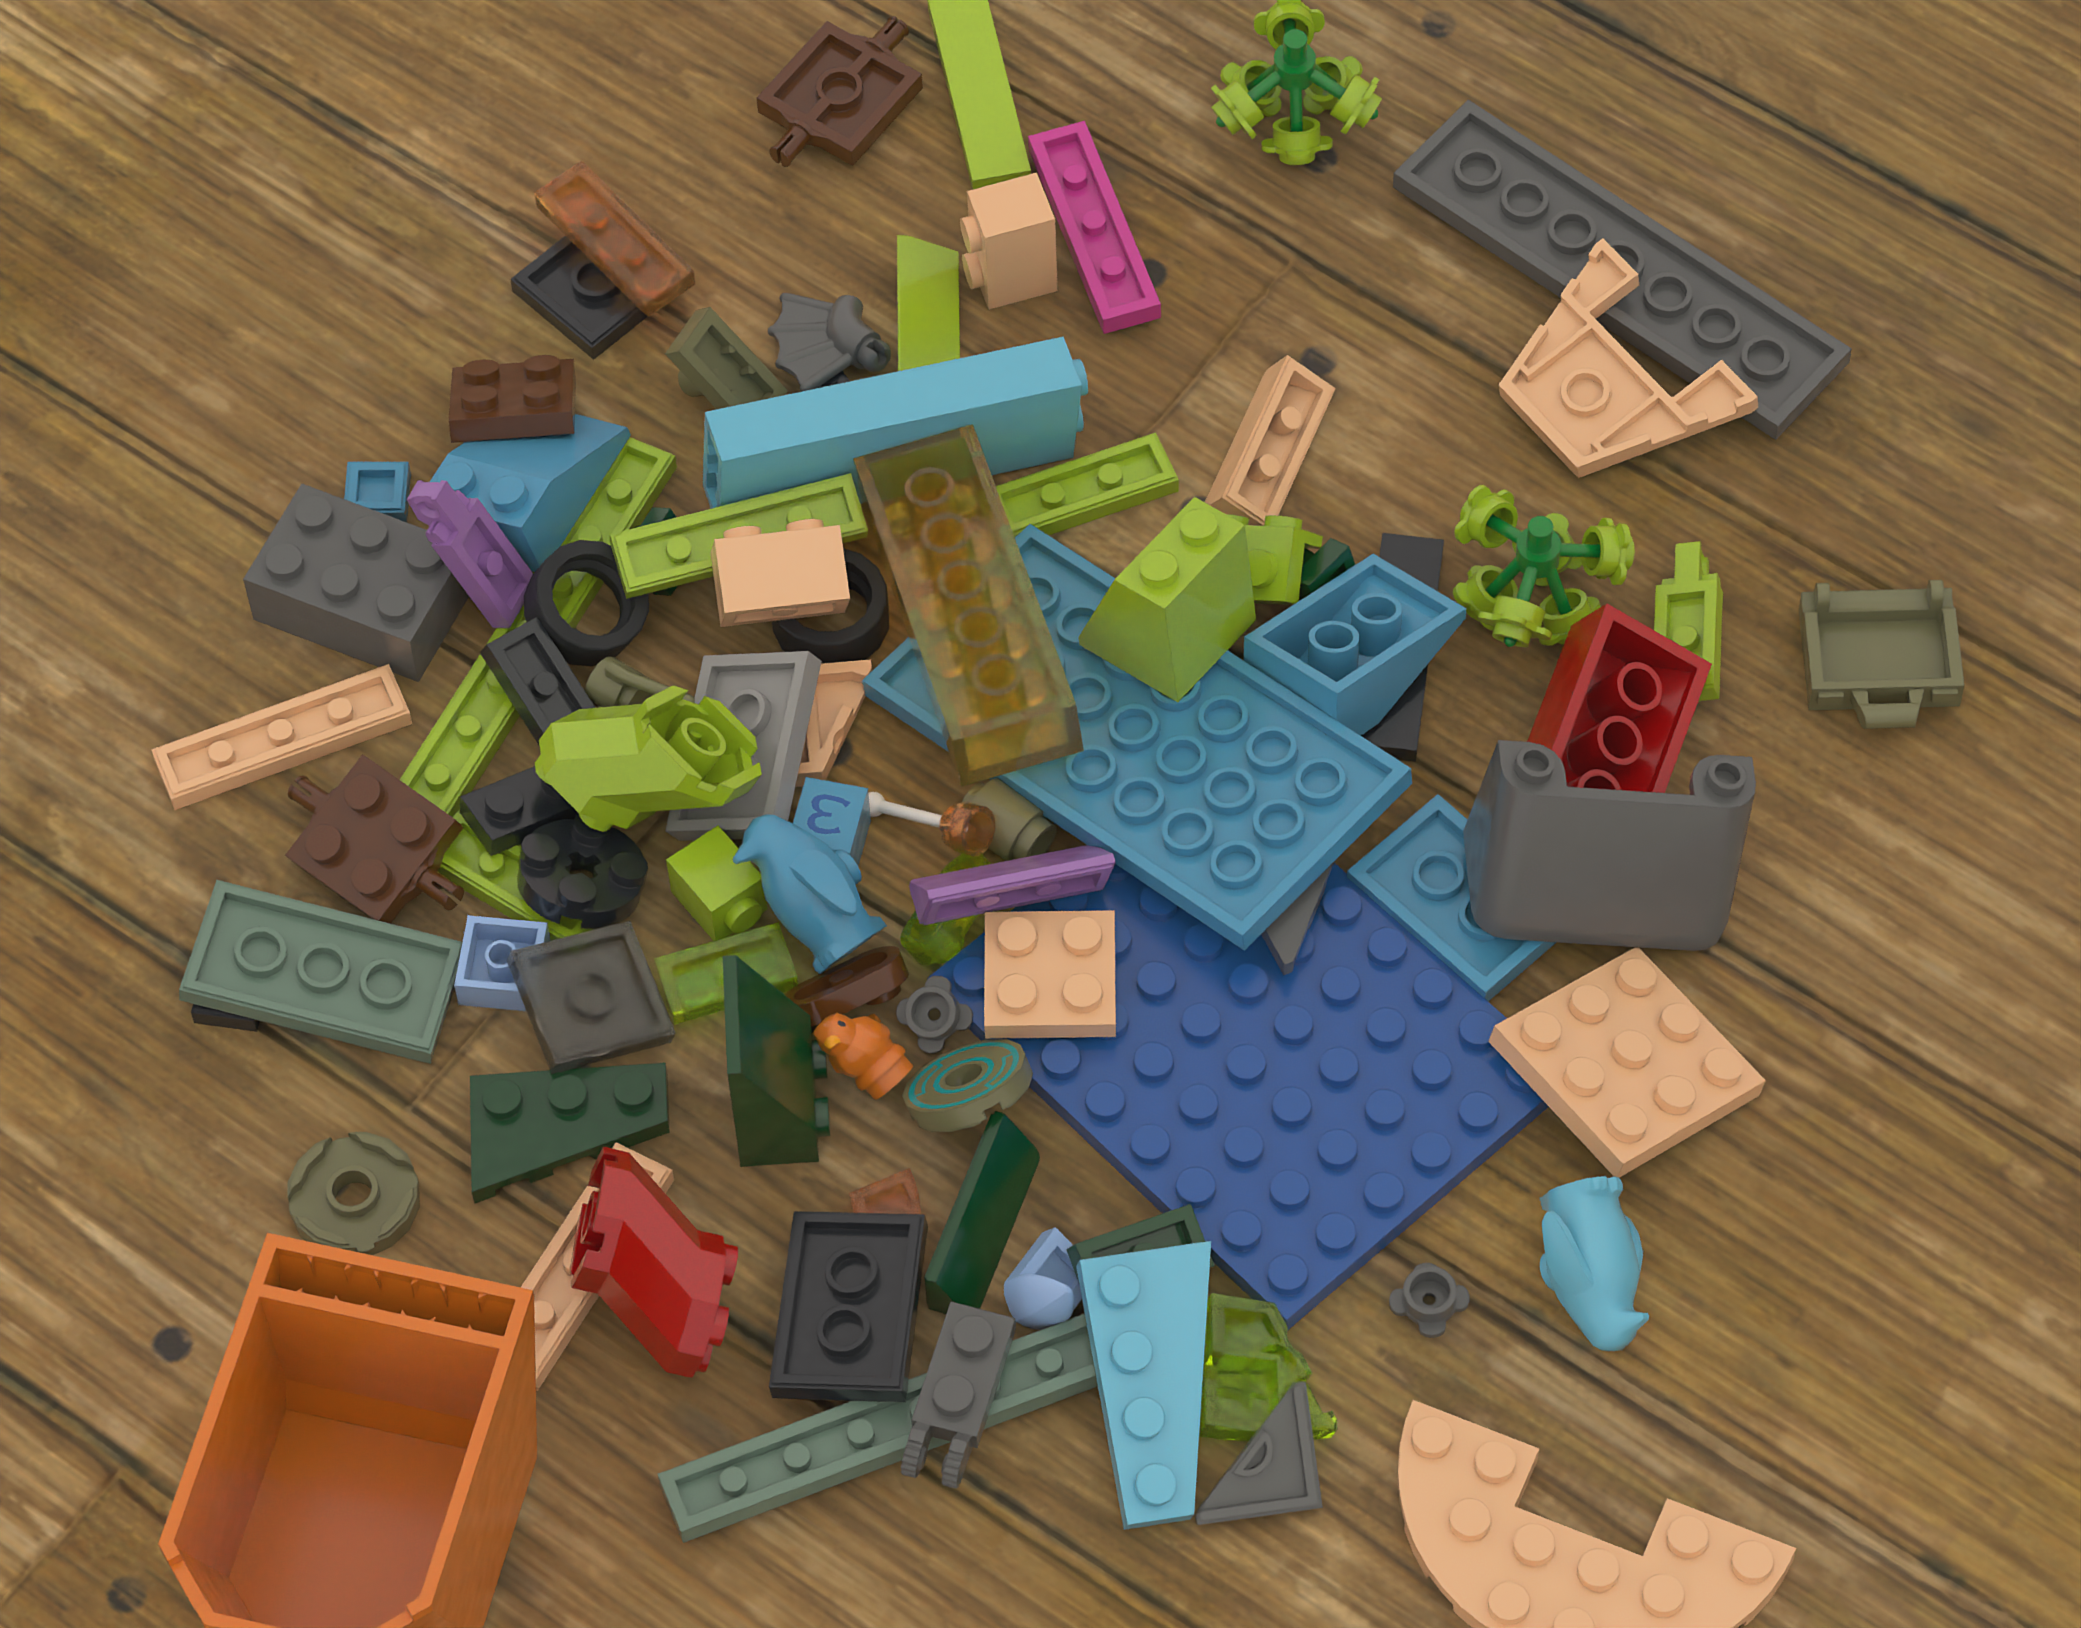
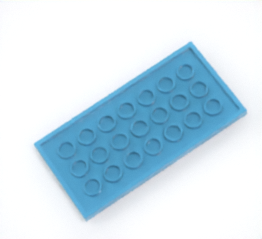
(1201, 798)

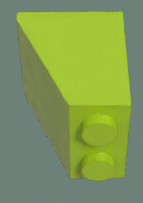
(1177, 602)

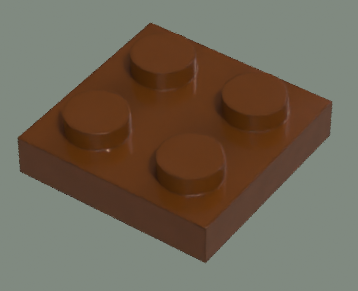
(512, 399)

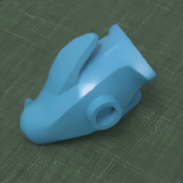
(809, 888)

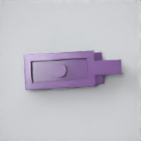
(473, 550)

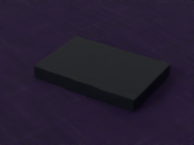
(849, 1306)

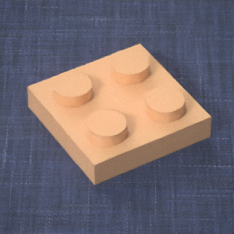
(1049, 974)

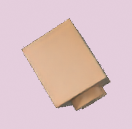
(1010, 241)
(779, 573)

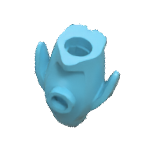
(1593, 1259)

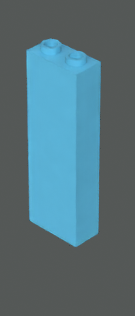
(1015, 397)

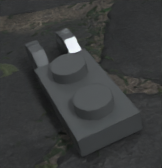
(959, 1388)

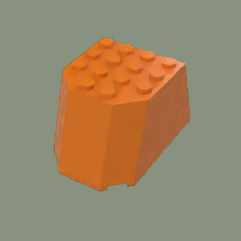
(358, 1447)

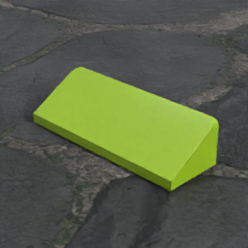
(927, 303)

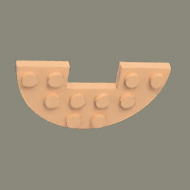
(1529, 1572)

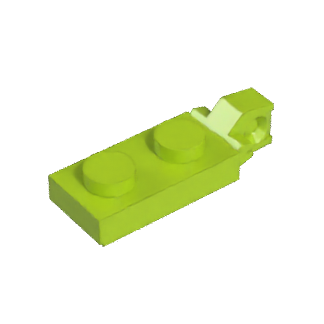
(1691, 611)

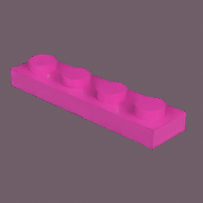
(1094, 227)

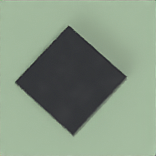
(577, 298)

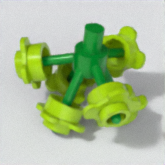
(1326, 81)
(1541, 555)

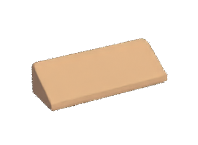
(1271, 442)

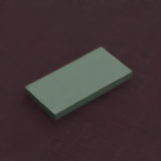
(322, 971)

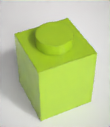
(715, 889)

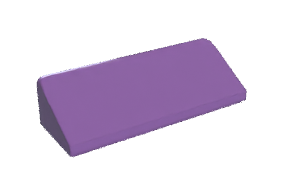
(1011, 883)

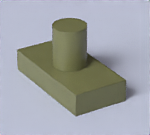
(719, 364)

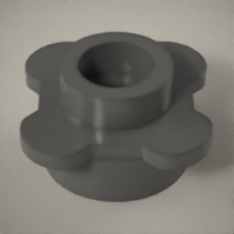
(916, 1012)
(1429, 1281)

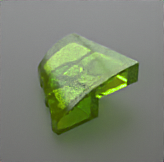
(1250, 1370)

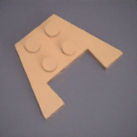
(1593, 396)

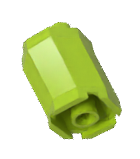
(647, 758)

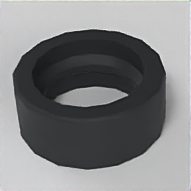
(852, 642)
(573, 644)

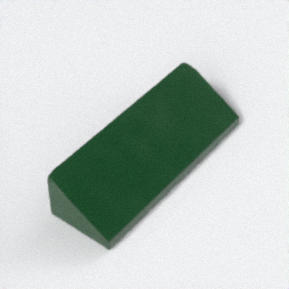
(981, 1216)

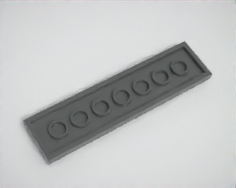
(1686, 305)

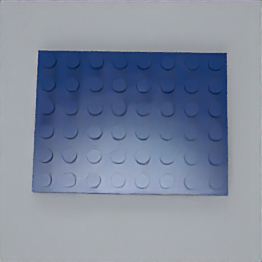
(1280, 1106)

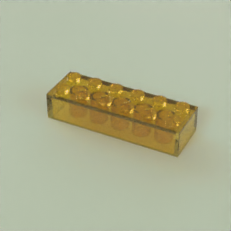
(968, 606)

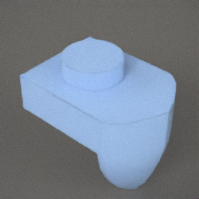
(1043, 1284)

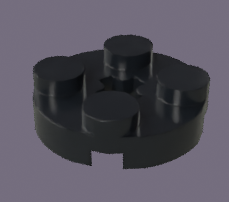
(569, 844)

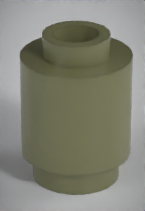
(1018, 823)

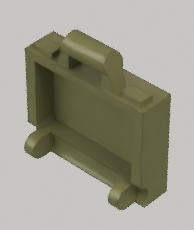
(1881, 652)

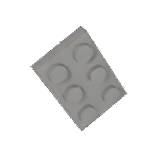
(774, 702)

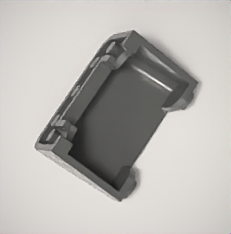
(1605, 860)

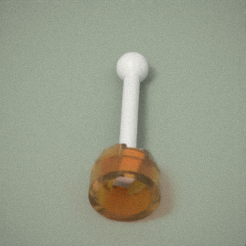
(964, 826)

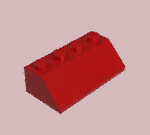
(1619, 703)

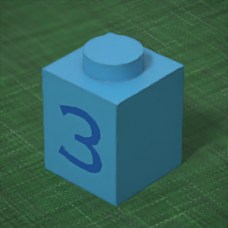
(835, 814)

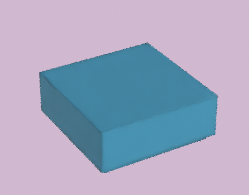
(379, 487)

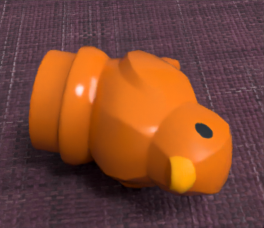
(863, 1051)

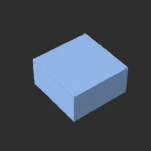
(483, 970)

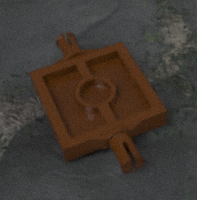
(839, 92)
(375, 841)

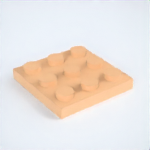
(1626, 1061)

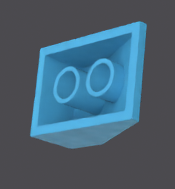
(537, 482)
(1356, 641)

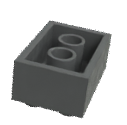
(355, 583)

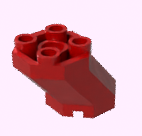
(652, 1265)

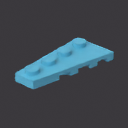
(1148, 1361)

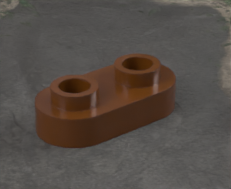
(864, 979)

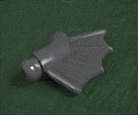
(824, 339)

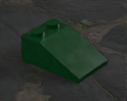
(771, 1071)

